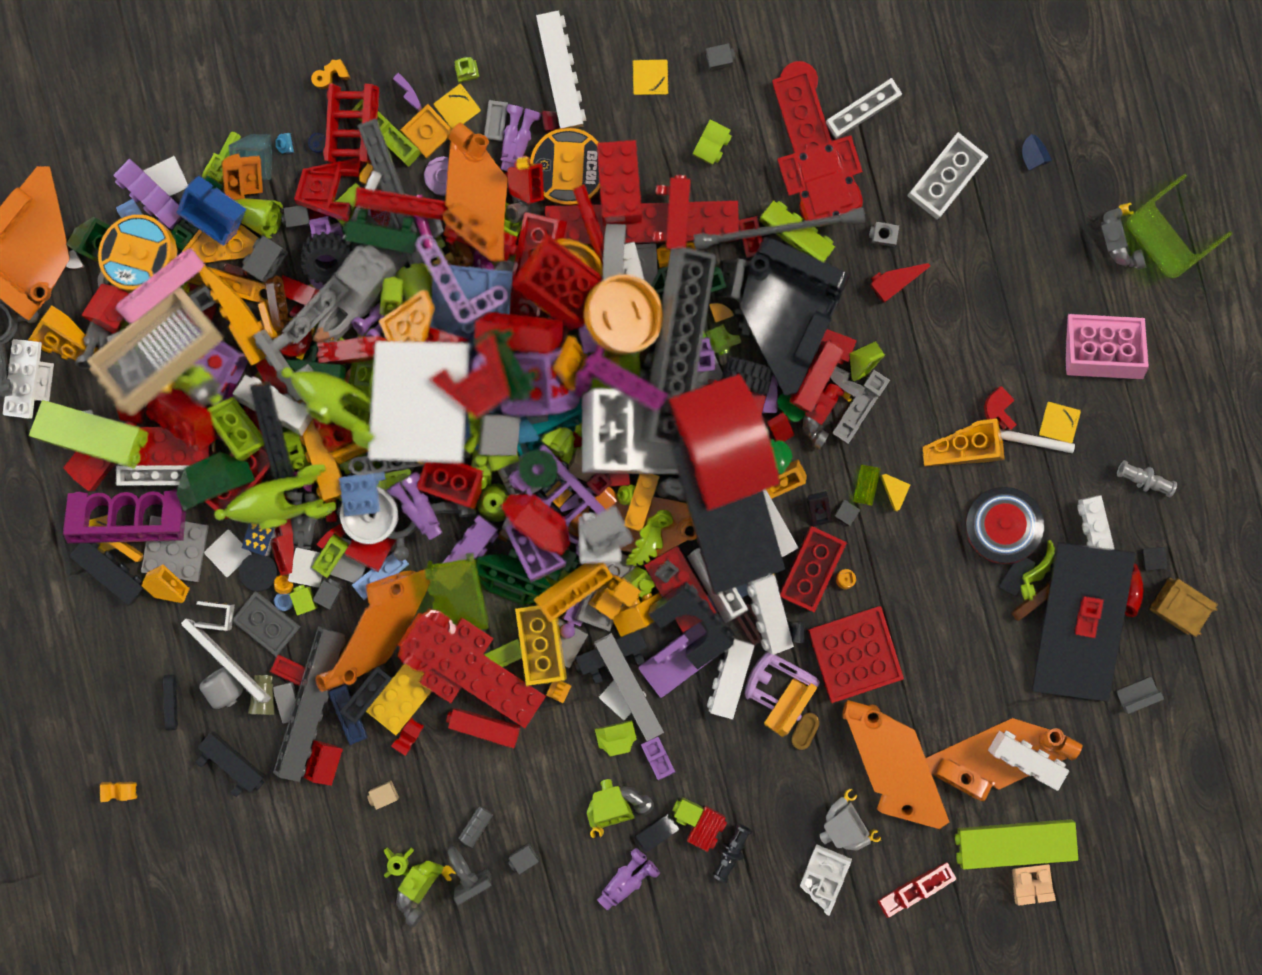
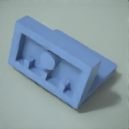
(360, 493)

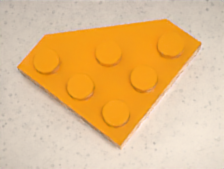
(212, 251)
(409, 320)

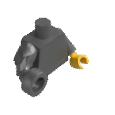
(1117, 241)

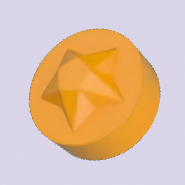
(845, 579)
(282, 584)

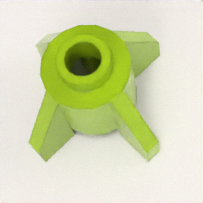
(560, 443)
(397, 858)

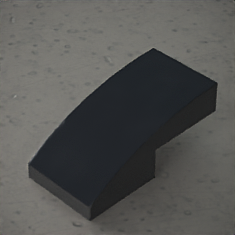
(657, 832)

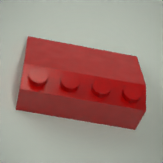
(557, 282)

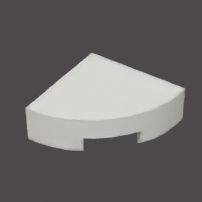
(74, 262)

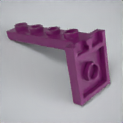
(619, 379)

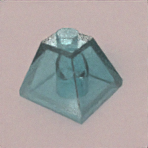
(255, 145)

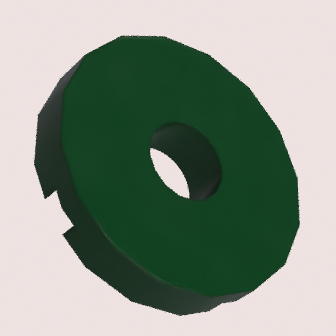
(538, 457)

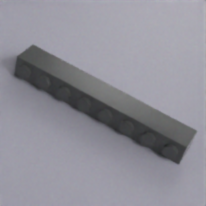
(308, 706)

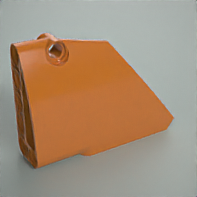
(31, 243)

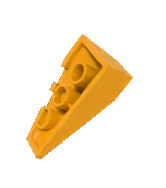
(60, 335)
(972, 444)

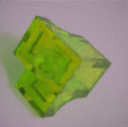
(721, 340)

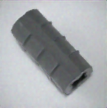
(475, 826)

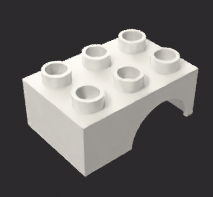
(613, 435)

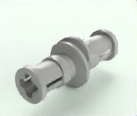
(1147, 478)

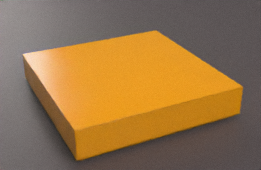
(427, 131)
(570, 362)

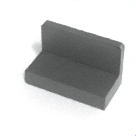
(1139, 695)

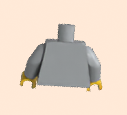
(846, 827)

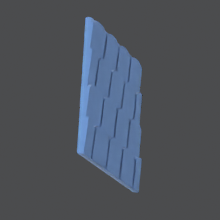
(472, 283)

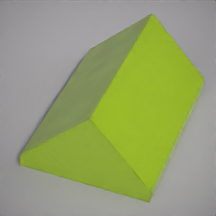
(236, 428)

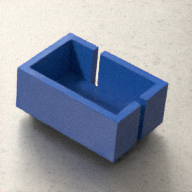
(211, 210)

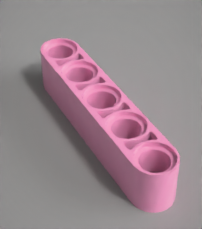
(160, 285)

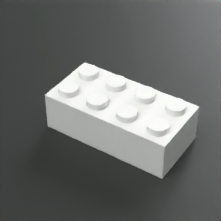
(947, 176)

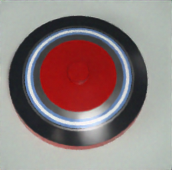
(1004, 525)

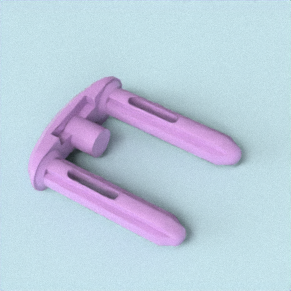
(758, 674)

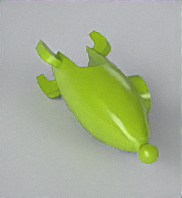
(327, 399)
(267, 504)

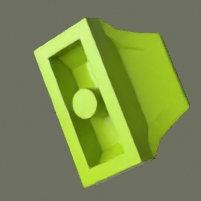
(616, 738)

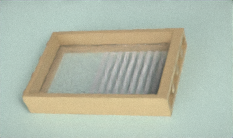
(153, 351)

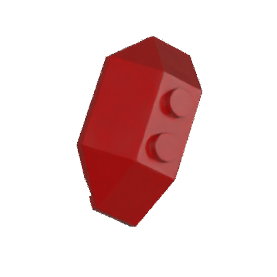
(537, 522)

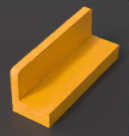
(789, 707)

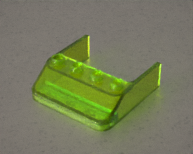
(1162, 241)

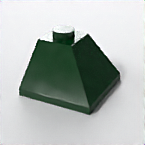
(87, 238)

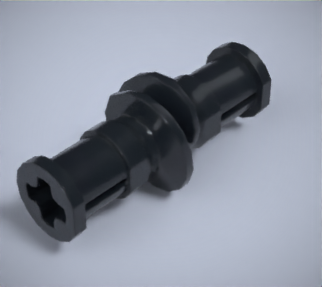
(732, 853)

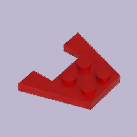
(320, 184)
(482, 387)

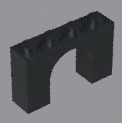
(686, 601)

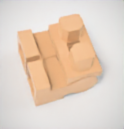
(1033, 884)

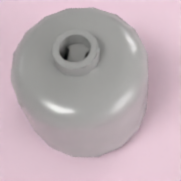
(221, 688)

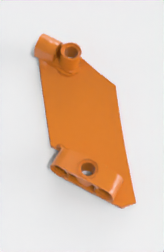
(475, 192)
(671, 535)
(381, 628)

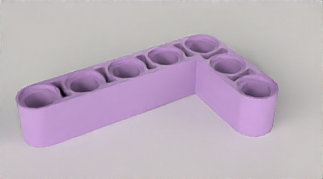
(454, 286)

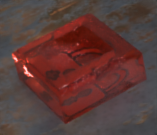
(235, 270)

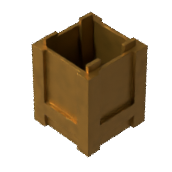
(1182, 606)

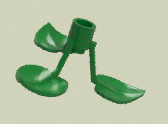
(781, 450)

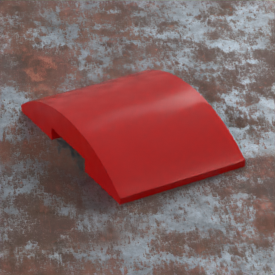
(726, 441)

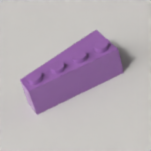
(474, 540)

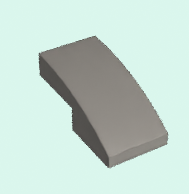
(841, 378)

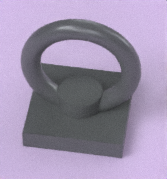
(734, 278)
(470, 882)

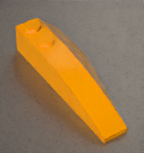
(233, 308)

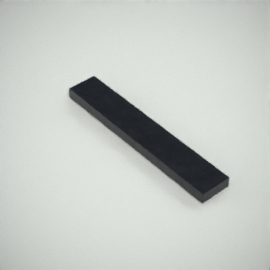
(272, 432)

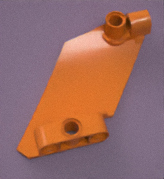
(895, 766)
(986, 770)

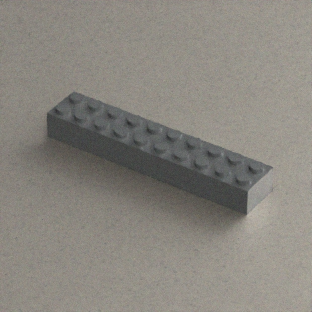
(679, 339)

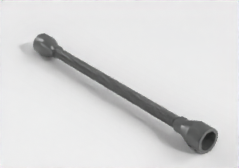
(854, 216)

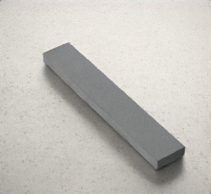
(629, 687)

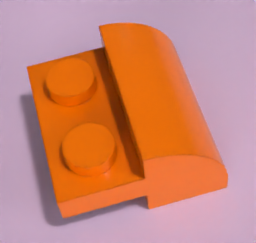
(242, 176)

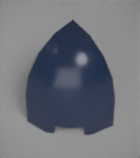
(1035, 152)

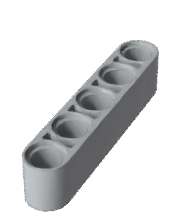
(386, 465)

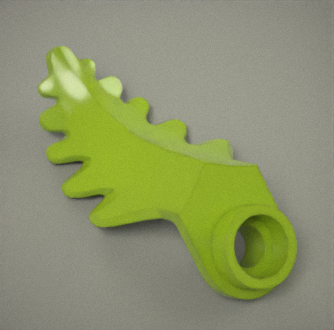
(650, 538)
(1037, 573)

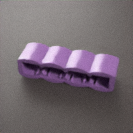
(149, 193)

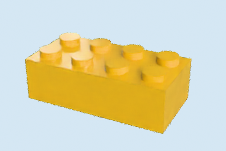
(540, 646)
(399, 699)

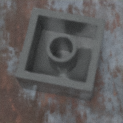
(264, 259)

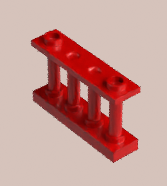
(369, 112)

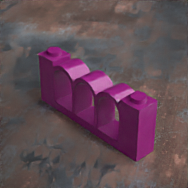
(80, 507)

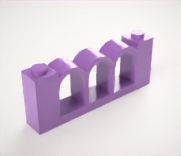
(570, 480)

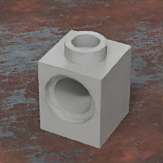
(892, 234)

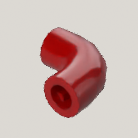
(1135, 593)

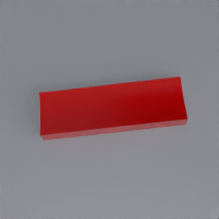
(532, 232)

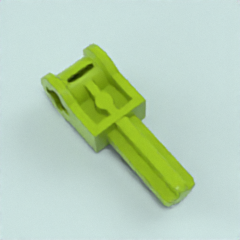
(215, 164)

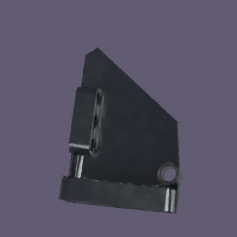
(790, 308)

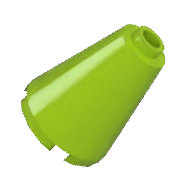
(262, 215)
(415, 279)
(496, 492)

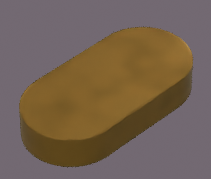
(805, 731)

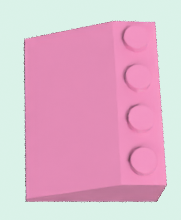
(1106, 346)

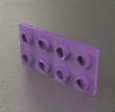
(670, 665)

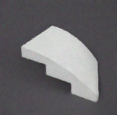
(825, 876)

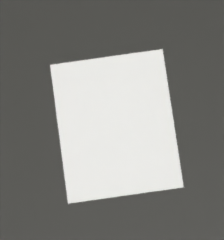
(409, 411)

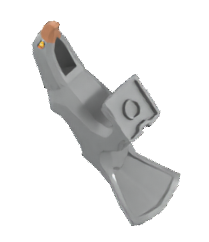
(364, 277)

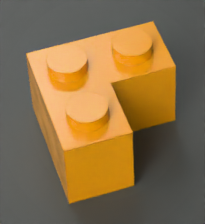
(612, 595)
(636, 616)

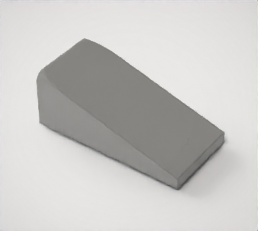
(285, 700)

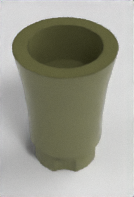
(260, 707)

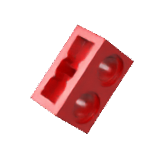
(327, 434)

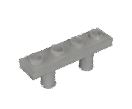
(316, 309)
(275, 358)

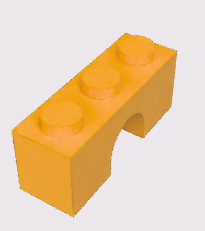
(641, 501)

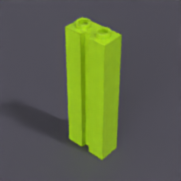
(88, 434)
(1017, 844)

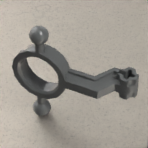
(5, 384)
(401, 552)

